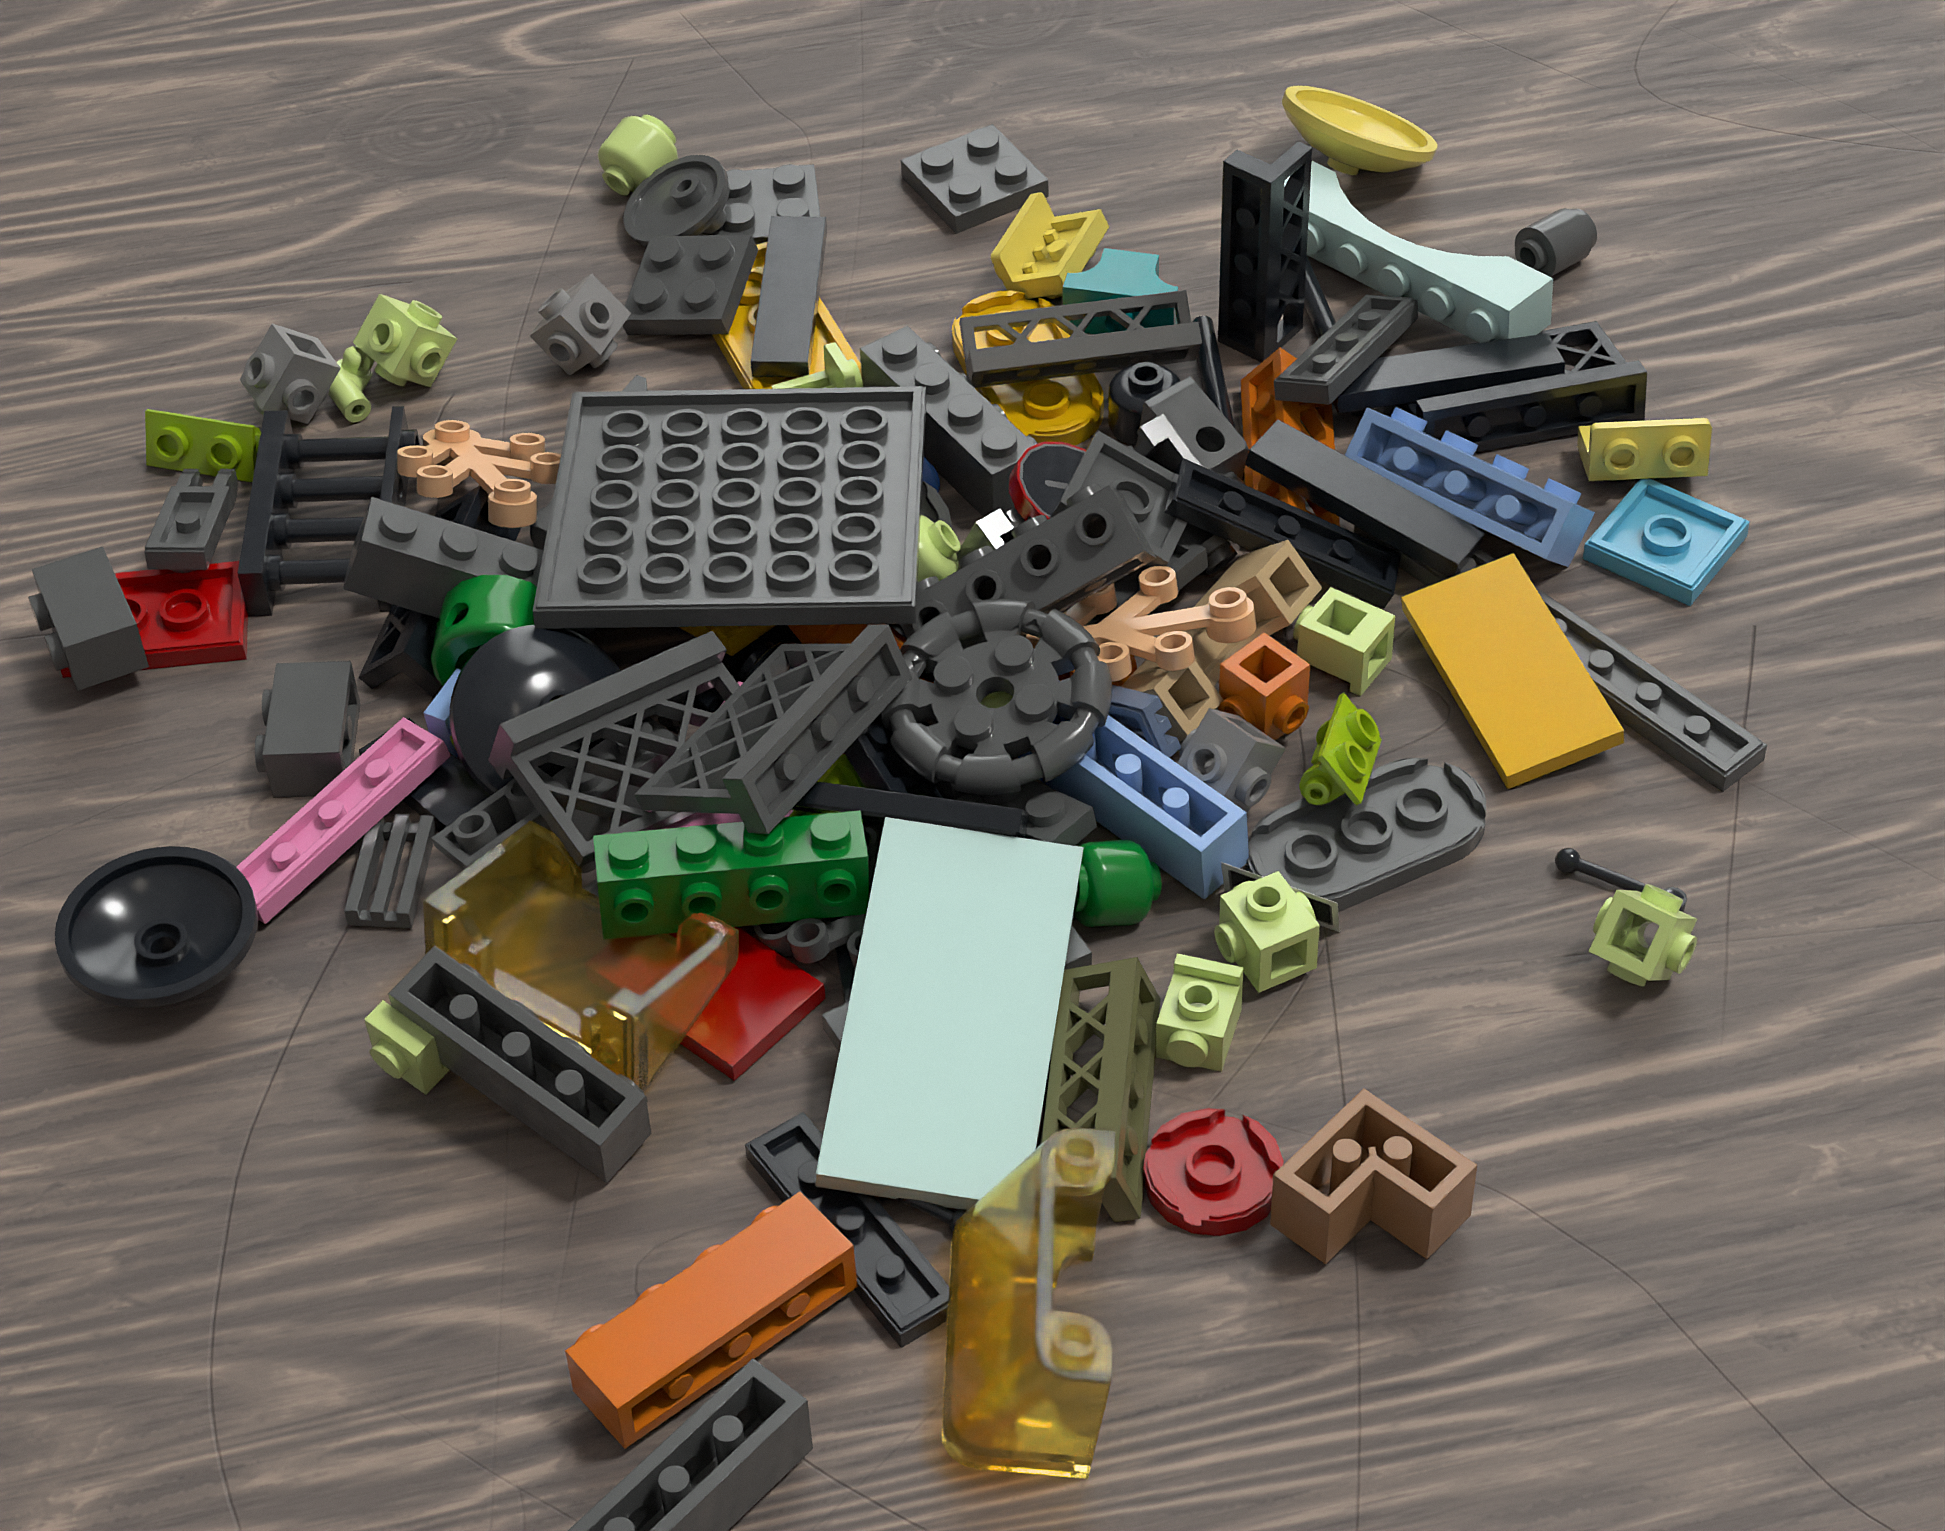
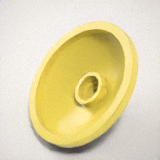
(1356, 131)

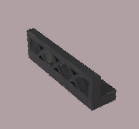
(1263, 250)
(409, 636)

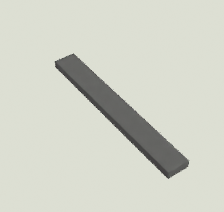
(1639, 693)

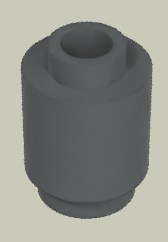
(1556, 241)

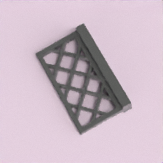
(605, 712)
(781, 730)

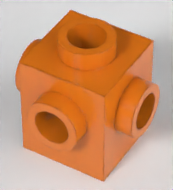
(1266, 686)

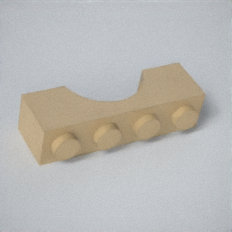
(1280, 591)

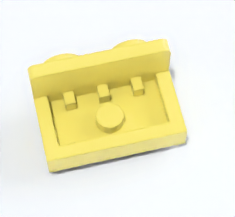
(1044, 248)
(1645, 449)

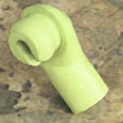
(350, 383)

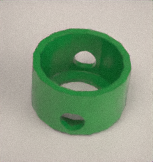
(494, 607)

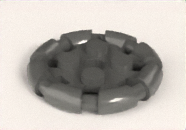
(1006, 665)

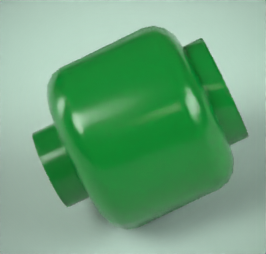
(1115, 884)

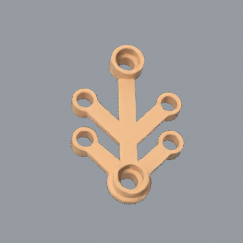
(456, 452)
(1130, 629)

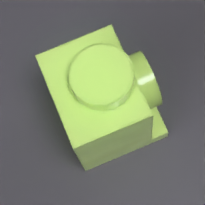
(1346, 638)
(1199, 1013)

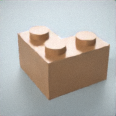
(1374, 1169)

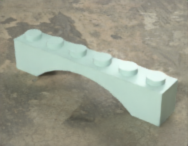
(1469, 293)

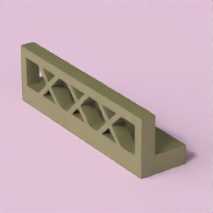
(1122, 1065)

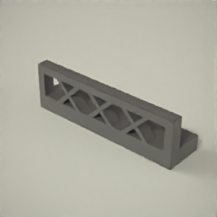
(1079, 352)

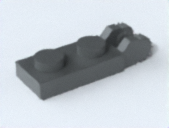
(191, 522)

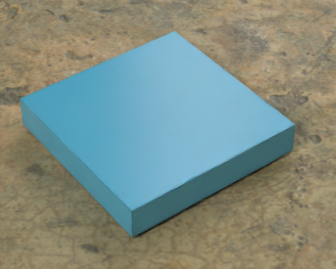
(1666, 540)

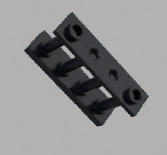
(278, 490)

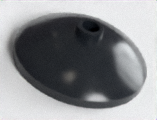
(513, 677)
(156, 926)

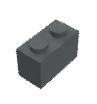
(88, 619)
(309, 726)

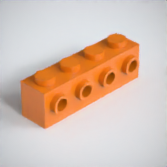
(711, 1318)

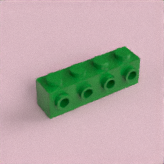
(793, 873)

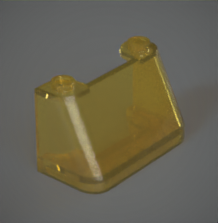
(541, 942)
(1018, 1378)

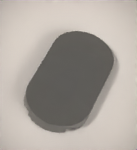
(1405, 828)

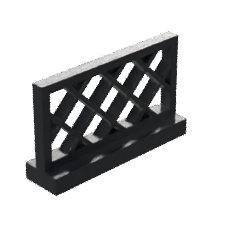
(1594, 391)

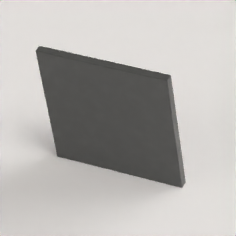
(736, 509)

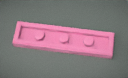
(340, 815)

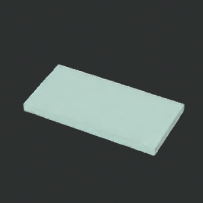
(949, 1014)

